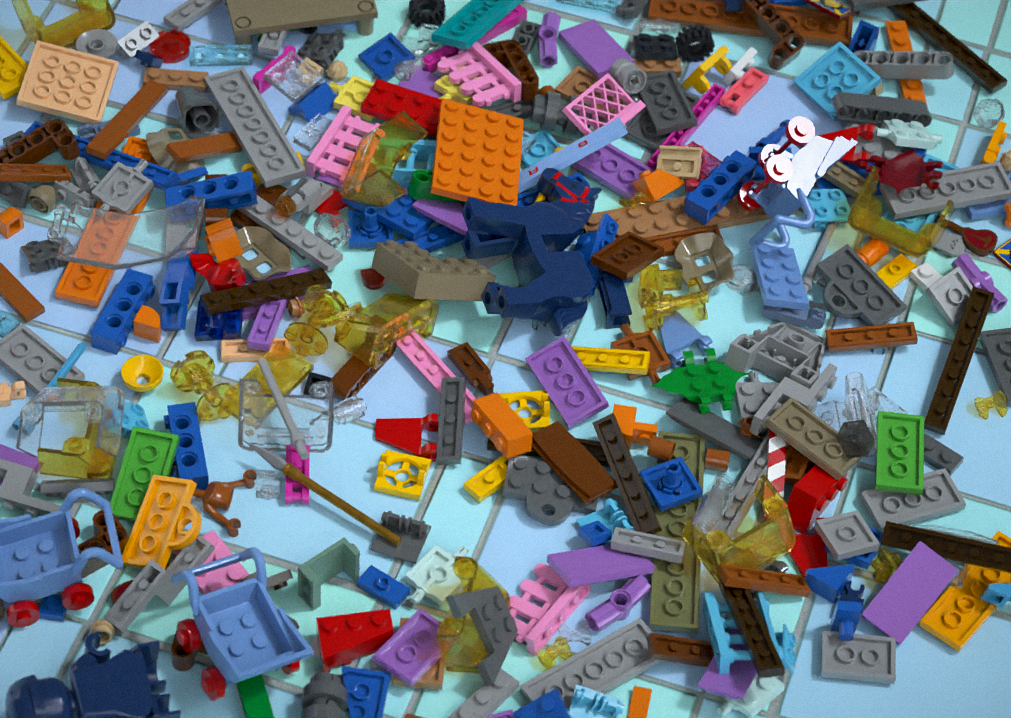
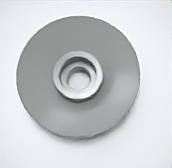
(97, 42)

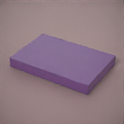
(411, 649)

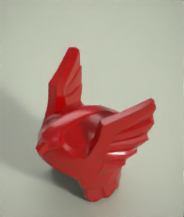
(218, 275)

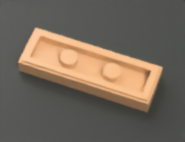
(237, 350)

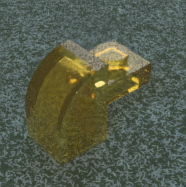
(660, 279)

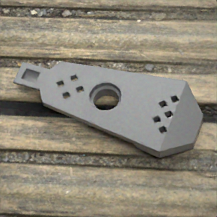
(951, 244)

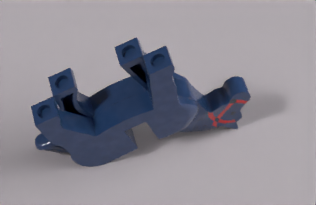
(536, 236)

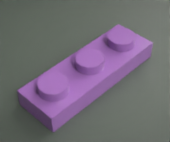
(266, 325)

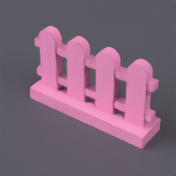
(491, 74)
(328, 149)
(555, 611)

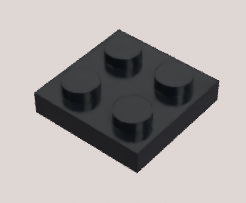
(654, 47)

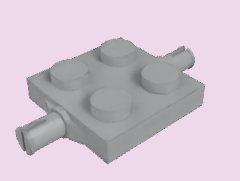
(123, 187)
(752, 395)

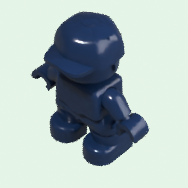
(96, 687)

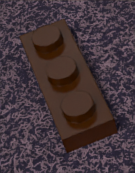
(680, 649)

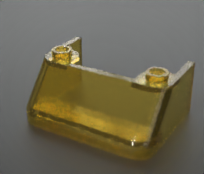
(65, 32)
(375, 160)
(867, 220)
(79, 454)
(753, 548)

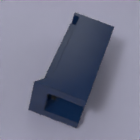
(614, 300)

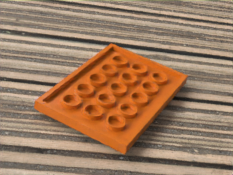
(476, 154)

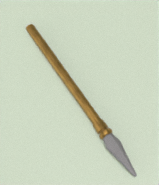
(296, 475)

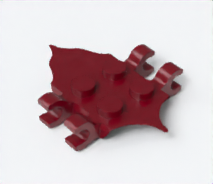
(906, 171)

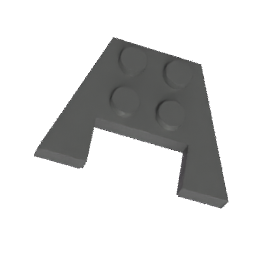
(492, 623)

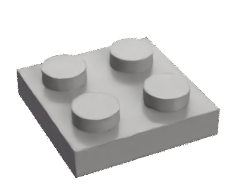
(951, 295)
(847, 535)

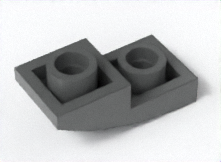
(527, 35)

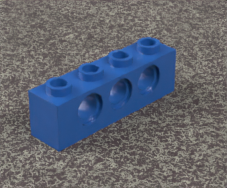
(719, 187)
(221, 192)
(117, 318)
(190, 455)

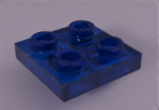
(218, 326)

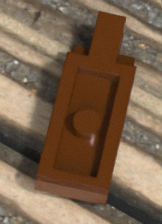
(472, 367)

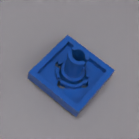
(366, 226)
(672, 478)

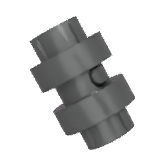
(548, 112)
(324, 697)

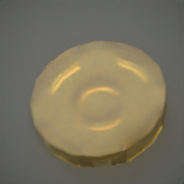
(340, 314)

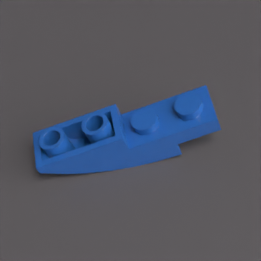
(175, 293)

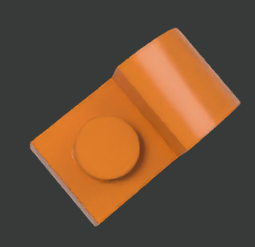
(633, 431)

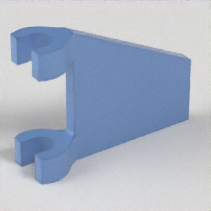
(677, 335)

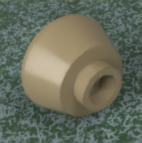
(43, 198)

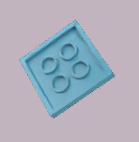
(835, 73)

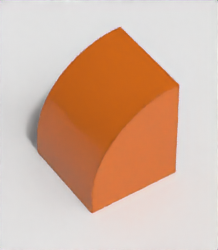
(11, 222)
(147, 324)

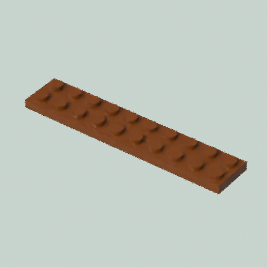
(811, 24)

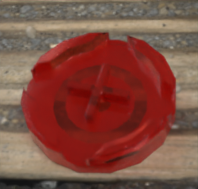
(171, 46)

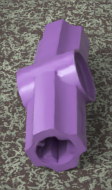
(547, 39)
(980, 280)
(609, 611)

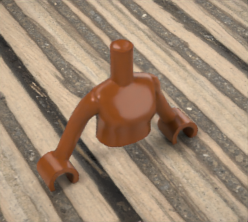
(219, 496)

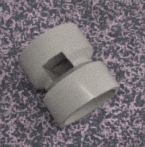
(628, 75)

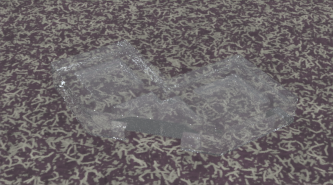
(421, 44)

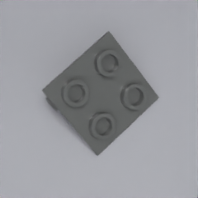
(322, 48)
(40, 251)
(412, 533)

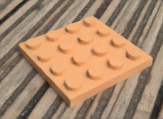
(67, 83)

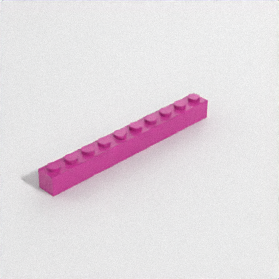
(508, 22)
(701, 111)

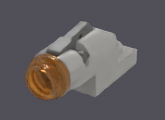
(303, 197)

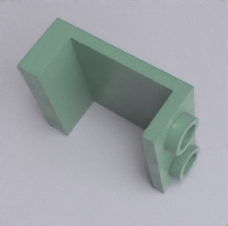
(323, 567)

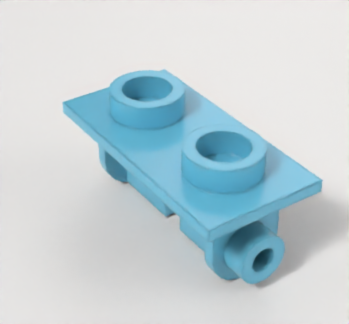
(788, 642)

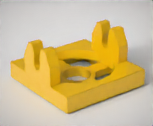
(717, 61)
(540, 398)
(413, 492)

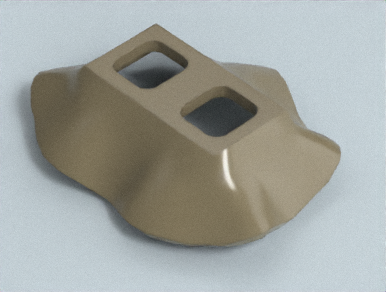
(157, 144)
(705, 245)
(268, 251)

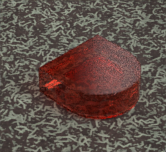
(372, 279)

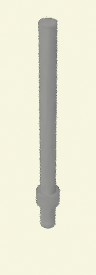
(808, 278)
(296, 437)

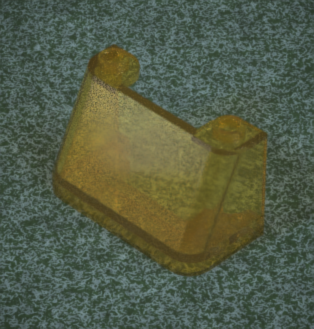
(384, 323)
(458, 637)

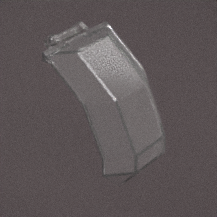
(127, 240)

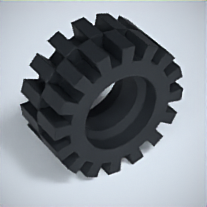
(420, 17)
(697, 51)

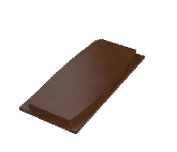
(572, 462)

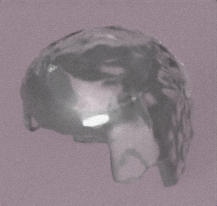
(332, 229)

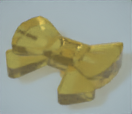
(634, 201)
(998, 401)
(560, 648)

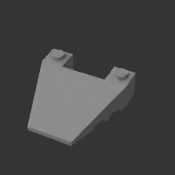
(779, 353)

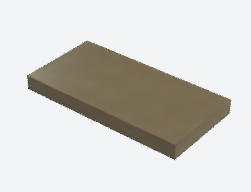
(810, 437)

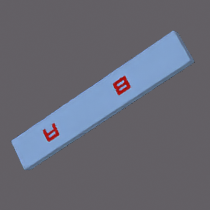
(572, 152)

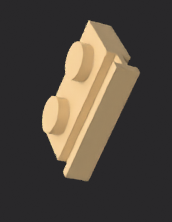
(680, 161)

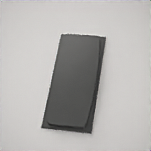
(714, 429)

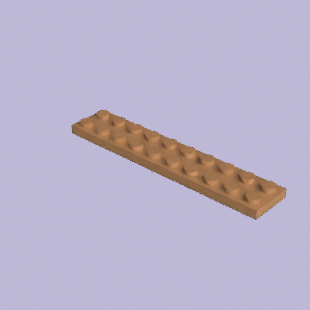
(669, 217)

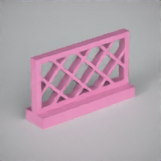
(625, 113)

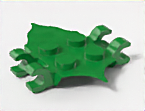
(703, 382)

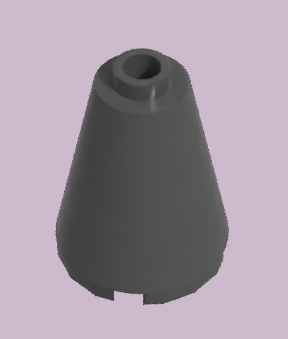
(197, 112)

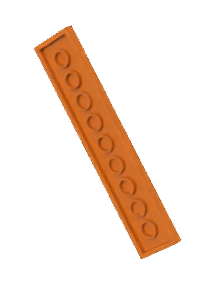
(89, 283)

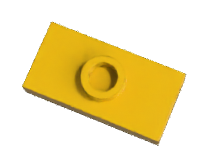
(896, 271)

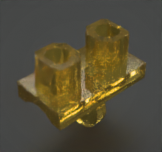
(885, 565)

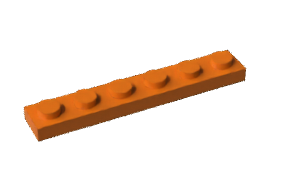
(899, 40)

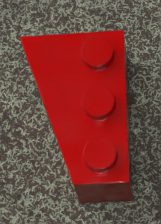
(812, 496)
(352, 636)

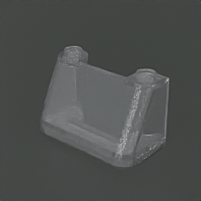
(263, 425)

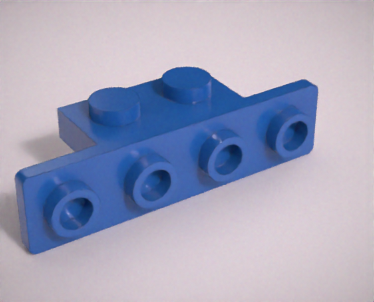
(591, 242)

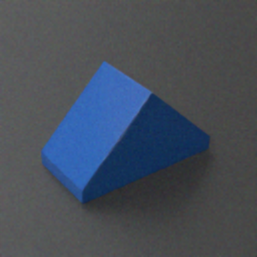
(864, 37)
(829, 581)

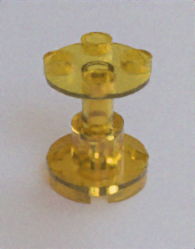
(666, 305)
(307, 337)
(196, 375)

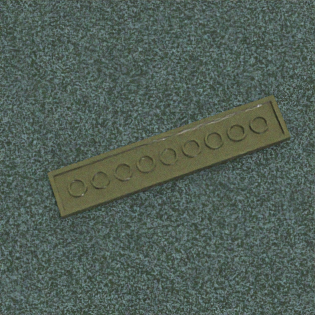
(674, 584)

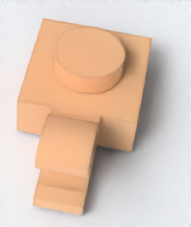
(7, 393)

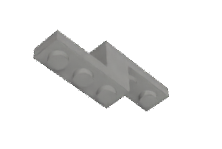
(802, 394)
(17, 488)
(157, 581)

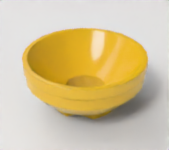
(139, 367)

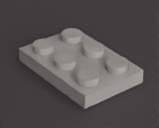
(861, 659)

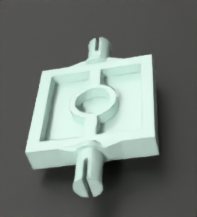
(908, 134)
(435, 576)
(758, 696)

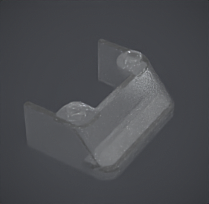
(99, 405)

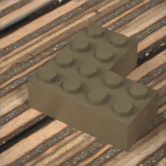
(428, 276)

